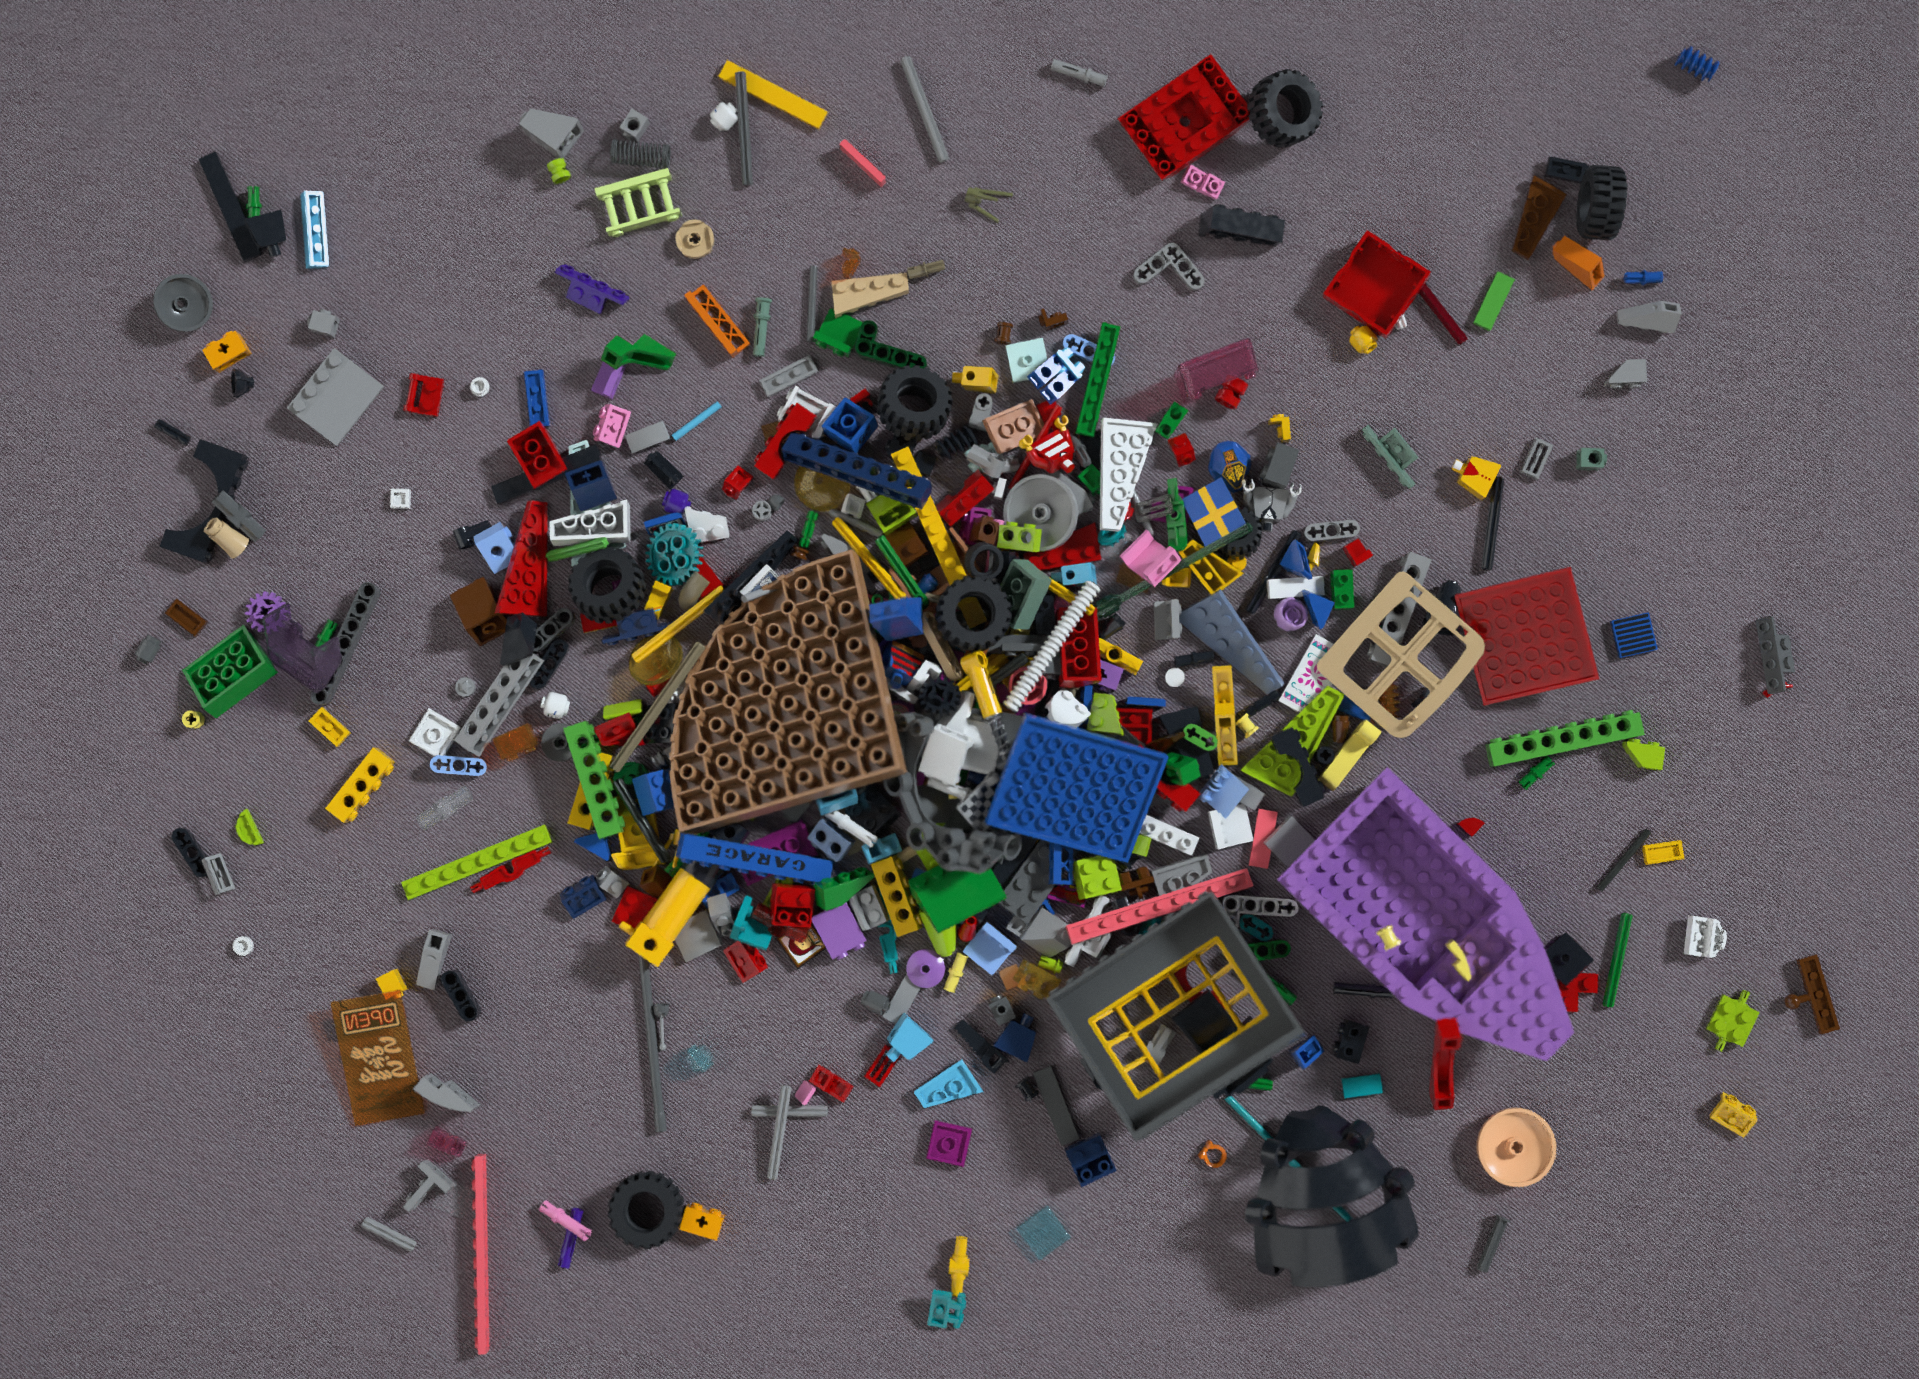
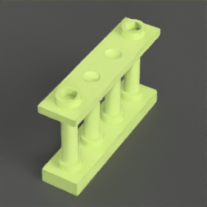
(642, 184)

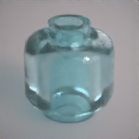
(699, 1058)

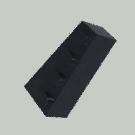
(1241, 225)

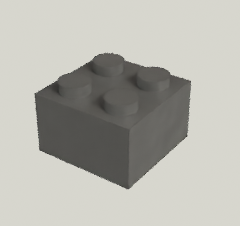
(1279, 466)

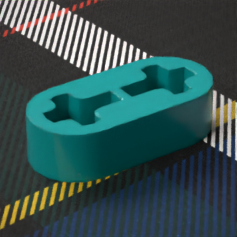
(1258, 923)

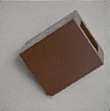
(655, 881)

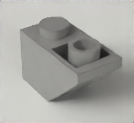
(1629, 373)
(721, 914)

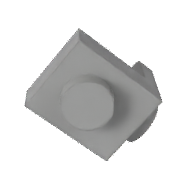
(611, 881)

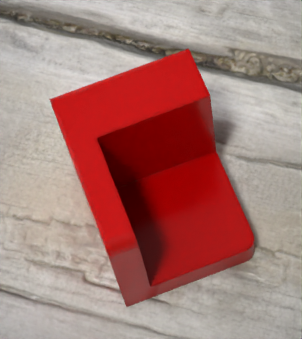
(1356, 552)

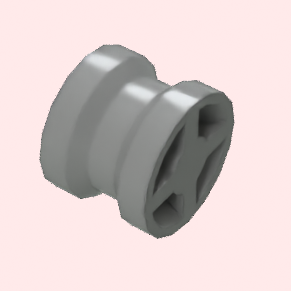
(758, 508)

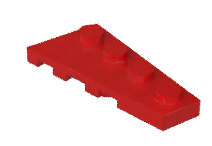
(1078, 549)

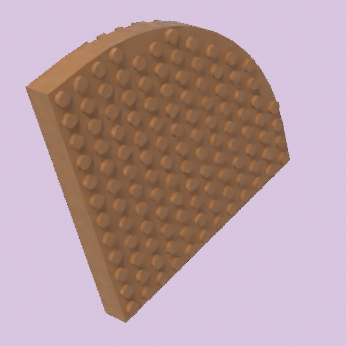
(785, 702)

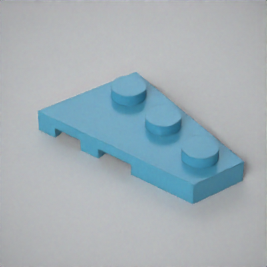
(948, 1085)

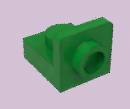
(1091, 479)

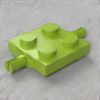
(1732, 1020)

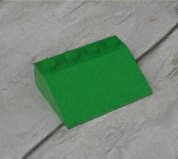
(229, 671)
(954, 895)

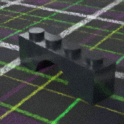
(1308, 788)

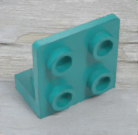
(748, 929)

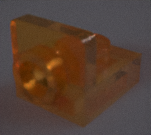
(850, 266)

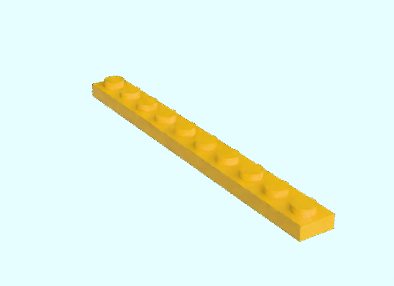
(941, 542)

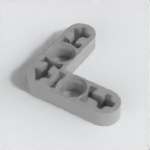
(1168, 261)

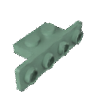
(1395, 451)

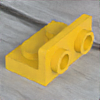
(1734, 1115)

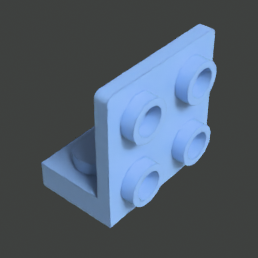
(989, 948)

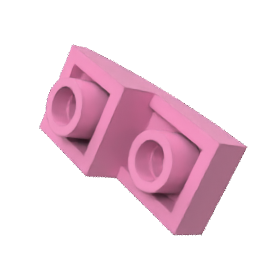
(1202, 182)

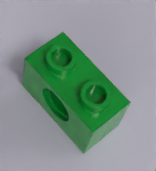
(1180, 769)

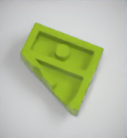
(1104, 716)

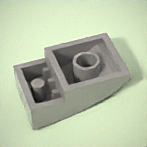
(445, 1094)

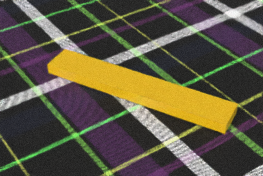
(776, 96)

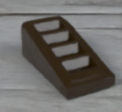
(1164, 743)

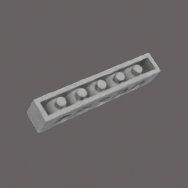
(1420, 566)
(497, 704)

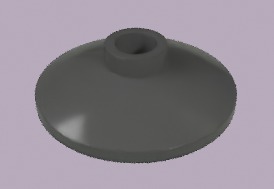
(551, 743)

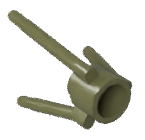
(975, 197)

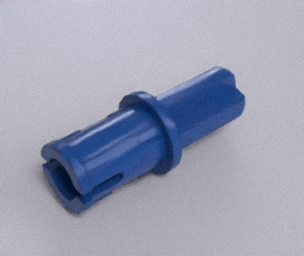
(1643, 277)

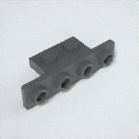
(1017, 644)
(1775, 655)

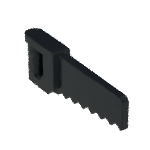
(981, 1046)

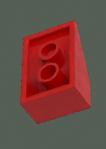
(537, 454)

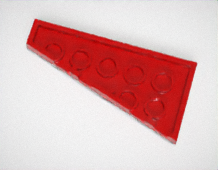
(526, 575)

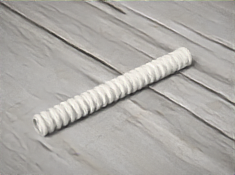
(1051, 646)

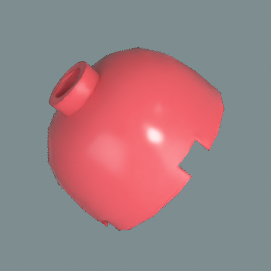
(1037, 692)

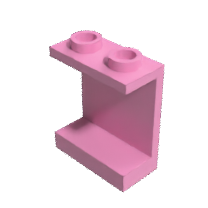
(1150, 558)

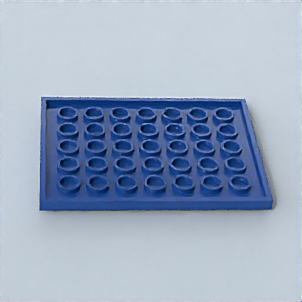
(1076, 788)

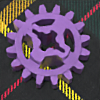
(262, 605)

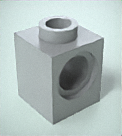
(634, 118)

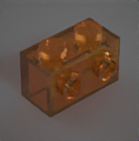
(516, 742)

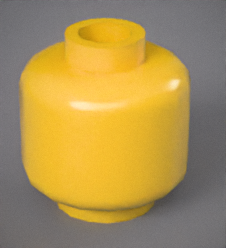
(1363, 339)

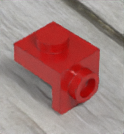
(1182, 449)

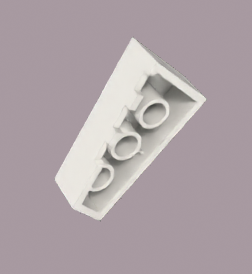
(607, 522)

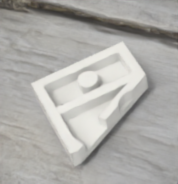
(706, 525)

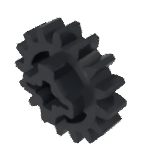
(934, 702)

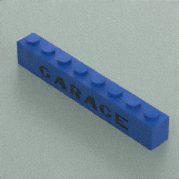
(752, 858)

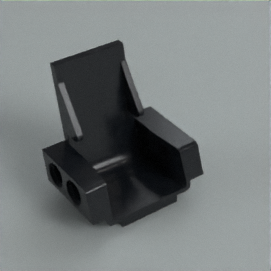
(1206, 1024)

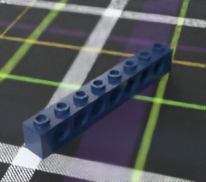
(847, 471)

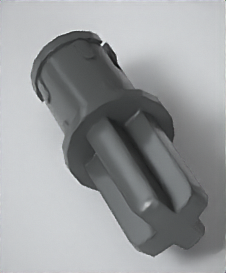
(1080, 451)

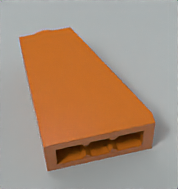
(1579, 261)

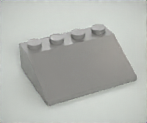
(335, 397)

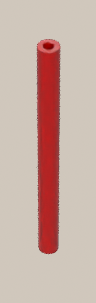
(1044, 431)

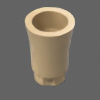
(226, 537)

